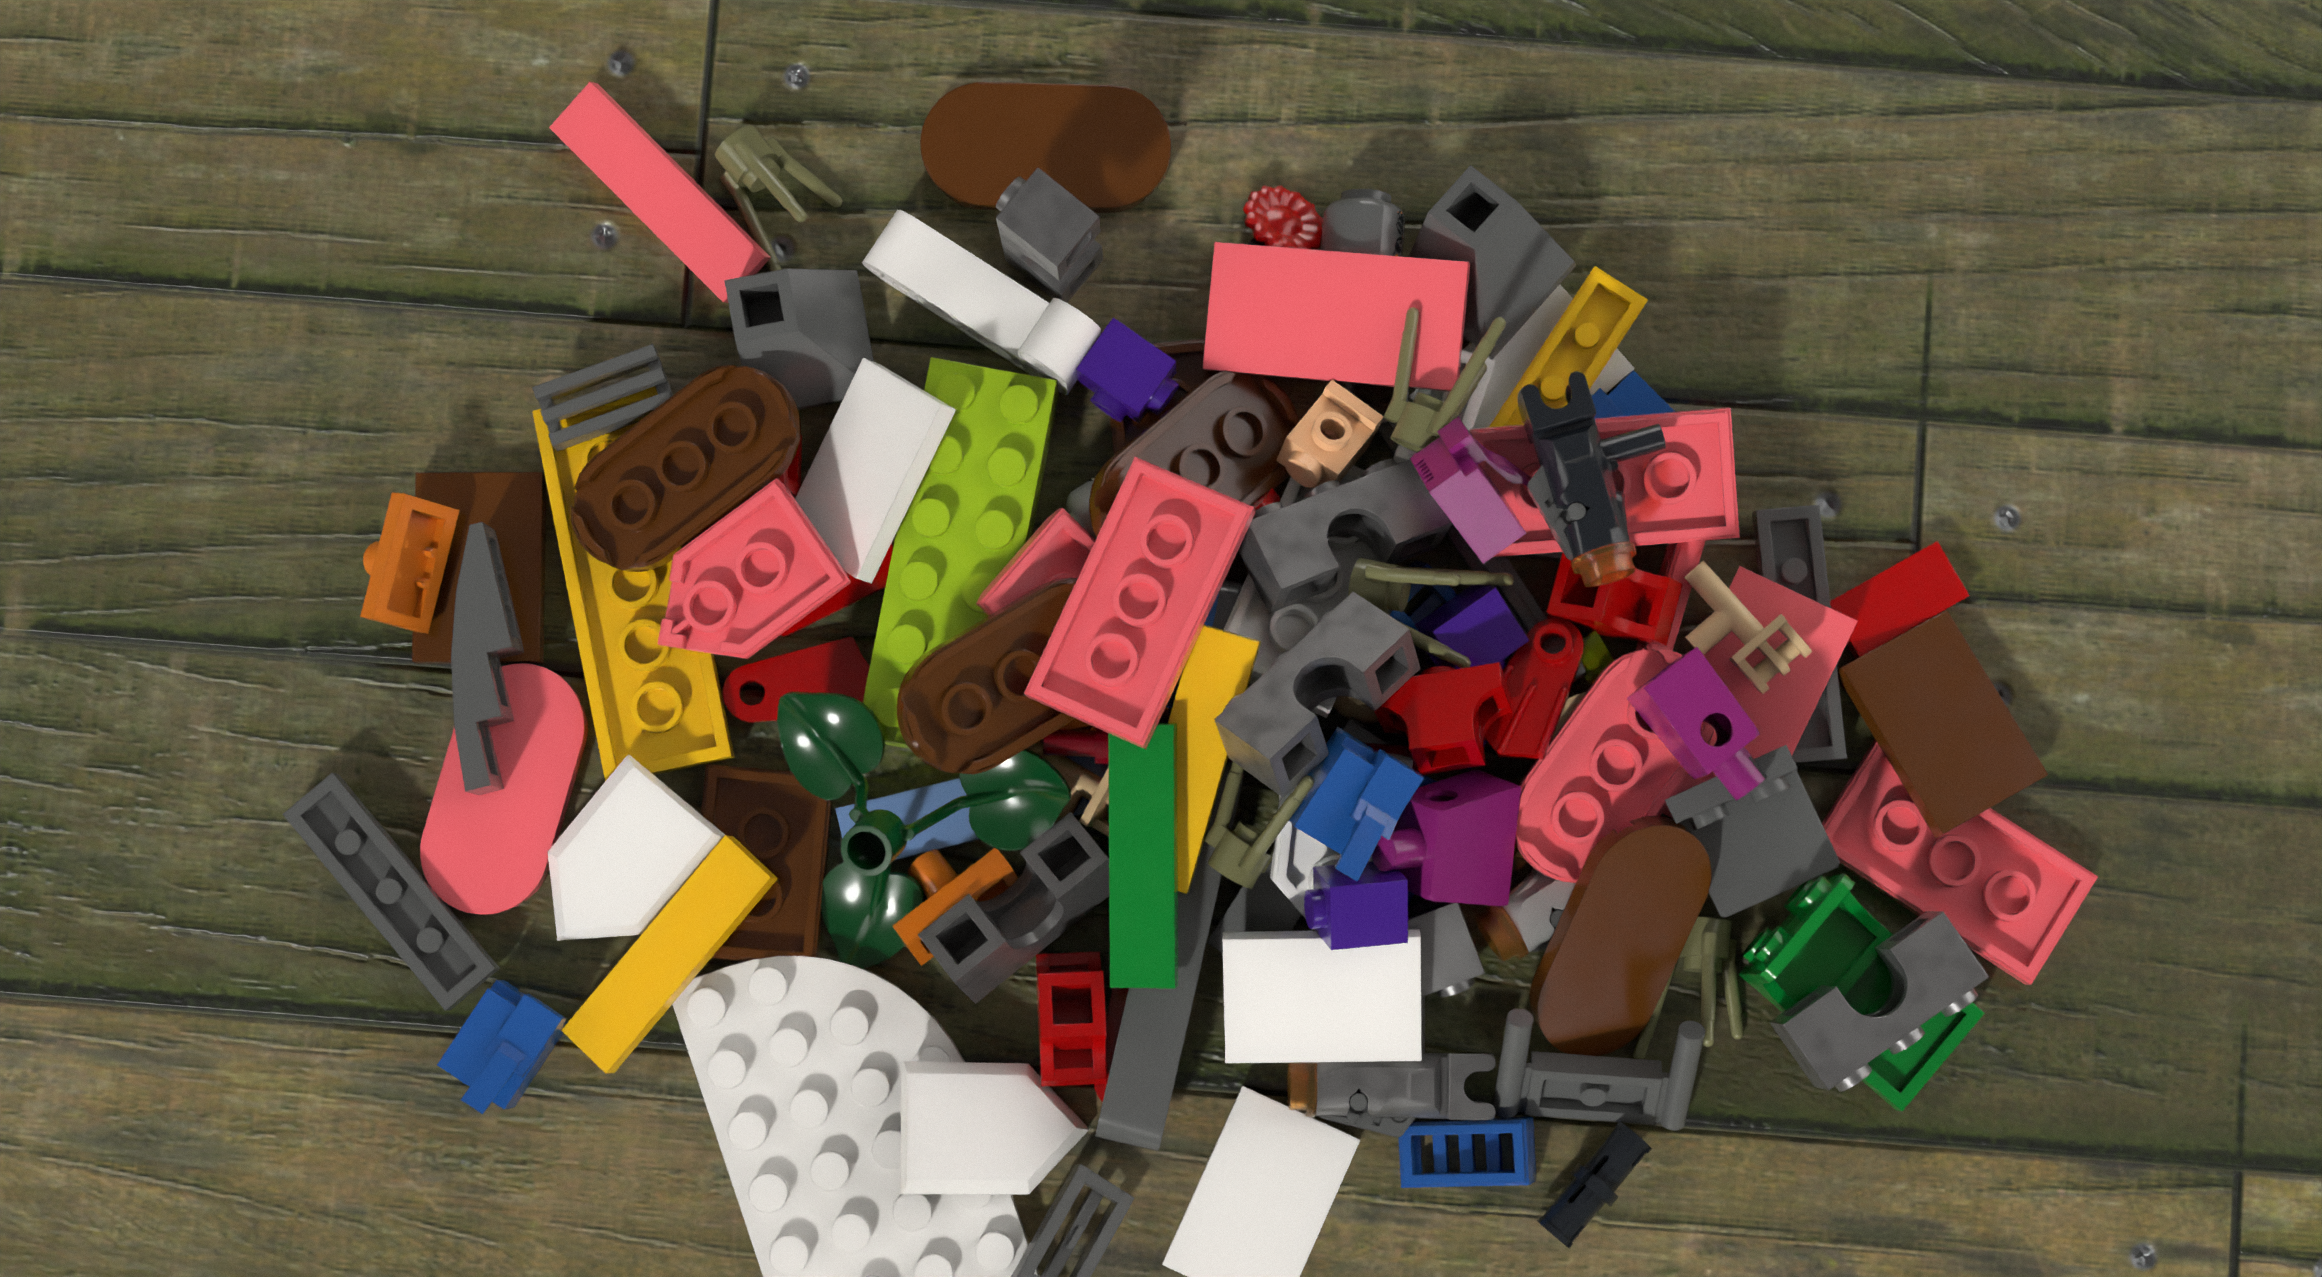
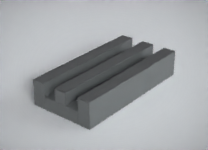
(592, 376)
(1055, 1216)

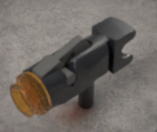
(1576, 480)

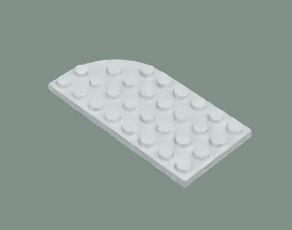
(808, 1118)

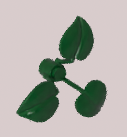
(828, 748)

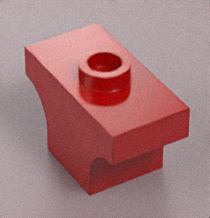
(1630, 608)
(1447, 714)
(1071, 1018)

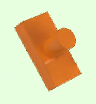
(408, 562)
(946, 888)

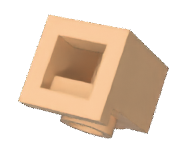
(1329, 437)

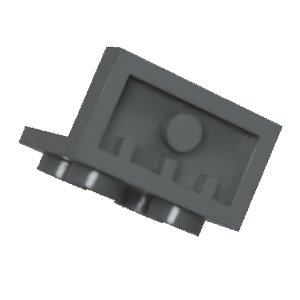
(1761, 840)

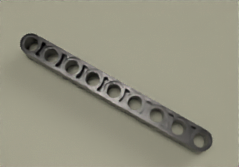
(1158, 1018)

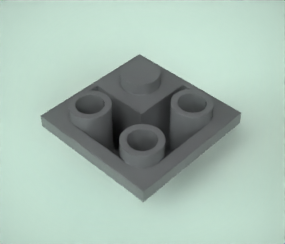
(1508, 252)
(802, 330)

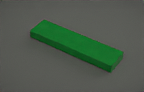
(1143, 861)

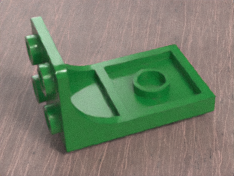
(1832, 943)

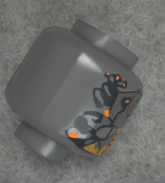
(1364, 224)

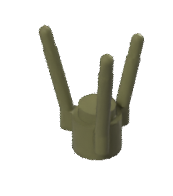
(753, 164)
(1421, 419)
(1389, 589)
(1247, 850)
(1708, 952)

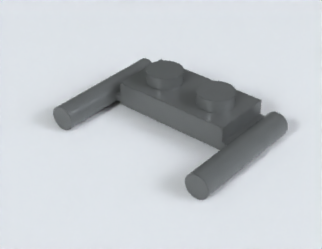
(1595, 1085)

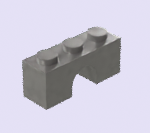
(1048, 235)
(1385, 508)
(1347, 653)
(993, 938)
(1928, 974)

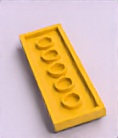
(642, 696)

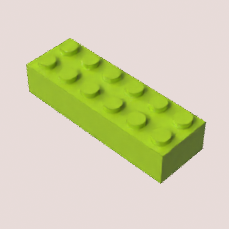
(963, 520)

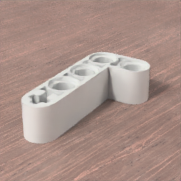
(982, 301)

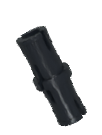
(1594, 1184)

